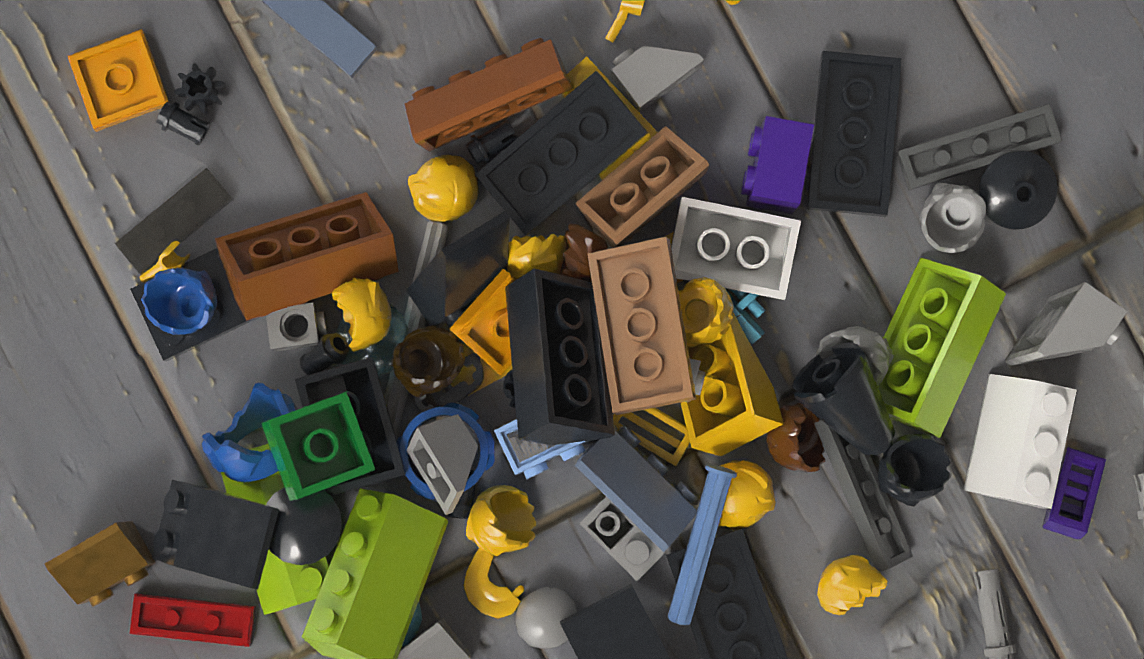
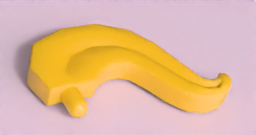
(485, 595)

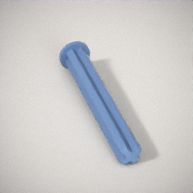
(700, 543)

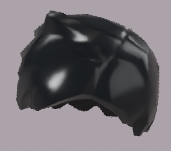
(914, 468)

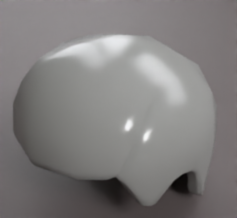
(540, 617)

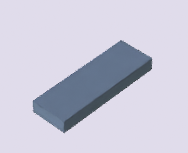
(326, 32)

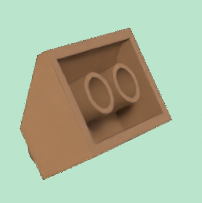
(642, 187)

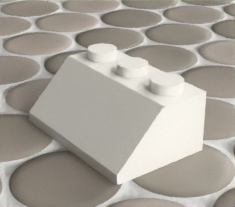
(734, 247)
(1020, 440)

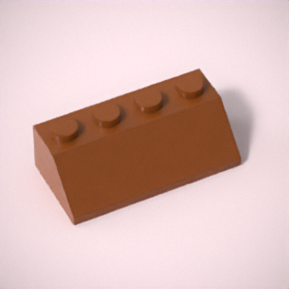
(487, 95)
(307, 255)

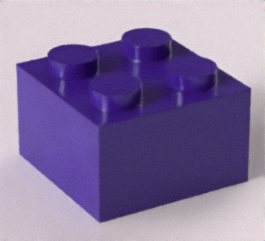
(779, 164)

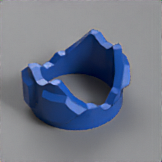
(486, 442)
(230, 457)

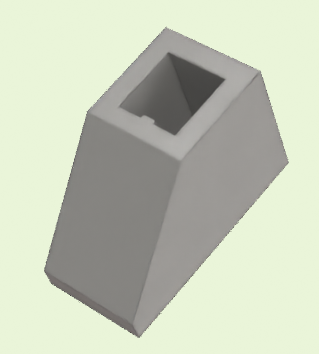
(621, 538)

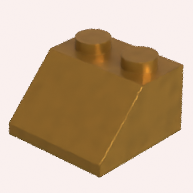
(102, 563)

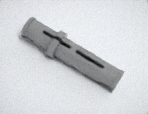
(993, 615)

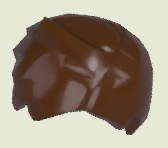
(578, 245)
(797, 441)

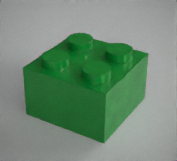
(318, 446)

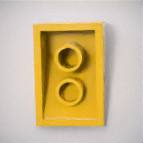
(735, 396)

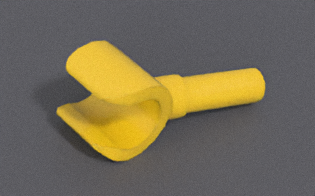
(627, 6)
(167, 260)

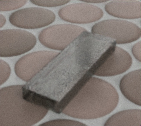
(174, 220)

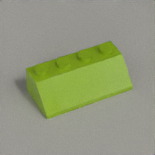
(936, 343)
(375, 578)
(281, 582)

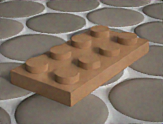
(641, 326)

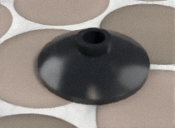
(1005, 177)

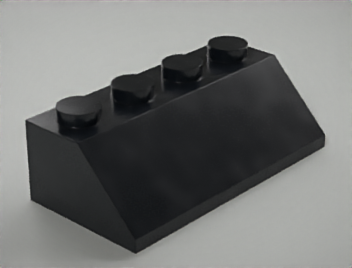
(557, 360)

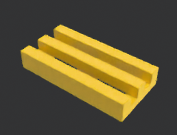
(680, 445)

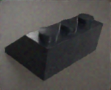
(368, 402)

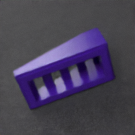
(1064, 525)

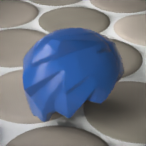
(180, 300)

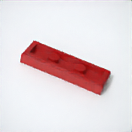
(192, 619)

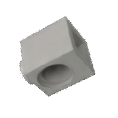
(278, 327)

